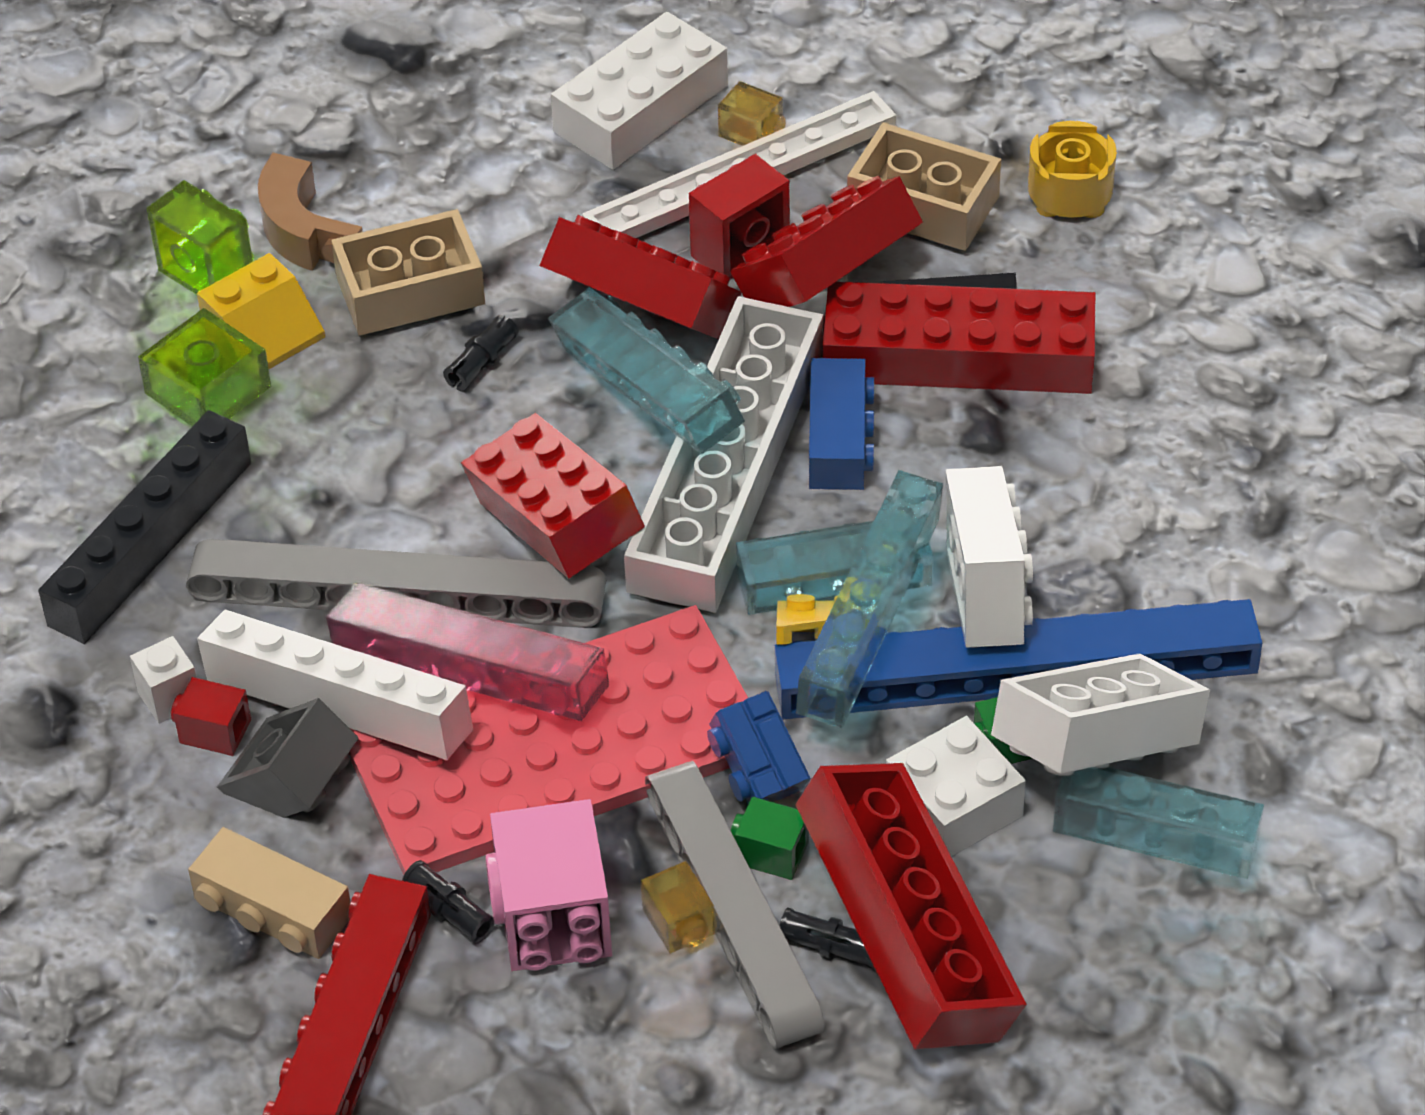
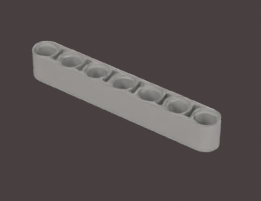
(741, 913)

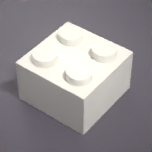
(964, 783)

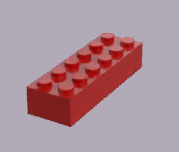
(964, 336)
(910, 905)

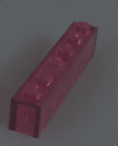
(472, 650)

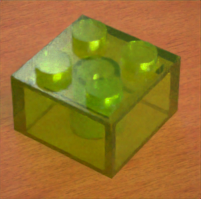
(197, 237)
(204, 369)

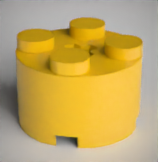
(1071, 170)

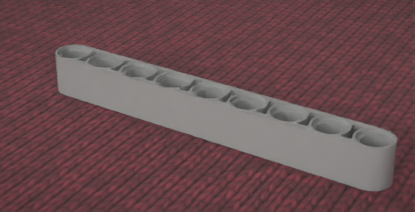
(322, 576)

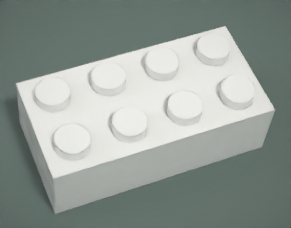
(639, 90)
(987, 557)
(1099, 713)

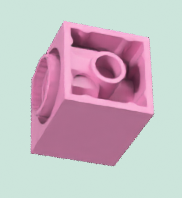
(549, 885)

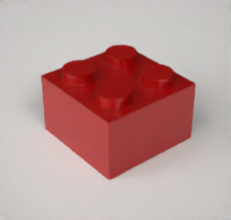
(737, 213)

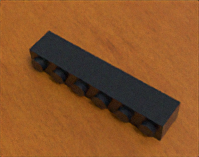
(145, 527)

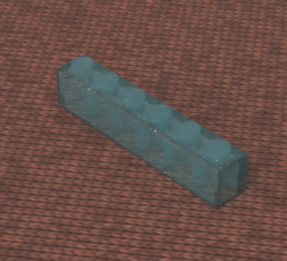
(648, 369)
(869, 599)

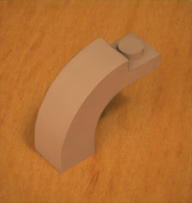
(292, 230)

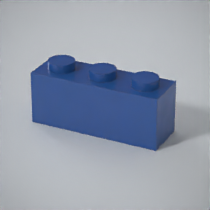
(840, 424)

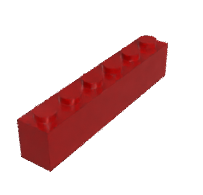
(354, 1000)

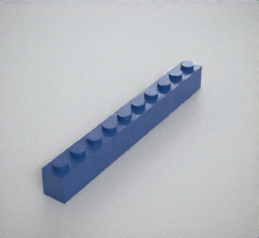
(939, 669)

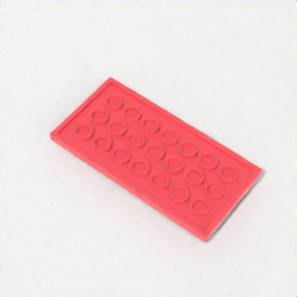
(652, 717)

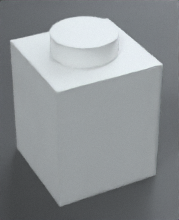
(161, 675)

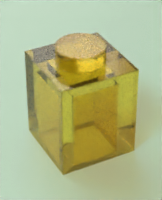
(749, 114)
(678, 907)

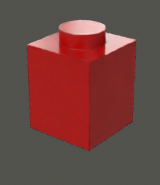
(211, 716)

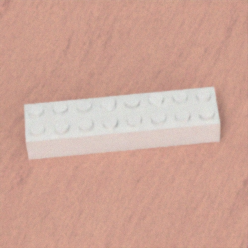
(713, 497)

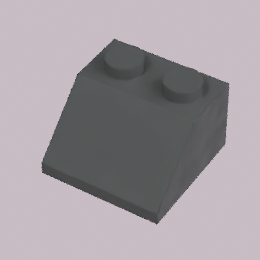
(291, 760)

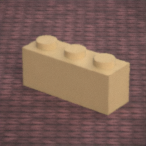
(270, 893)

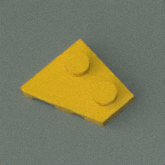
(801, 614)

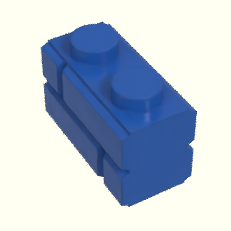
(757, 750)

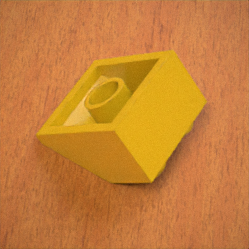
(266, 307)

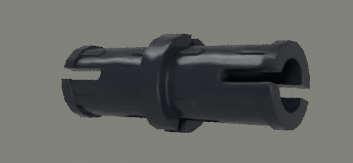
(480, 352)
(469, 918)
(798, 928)

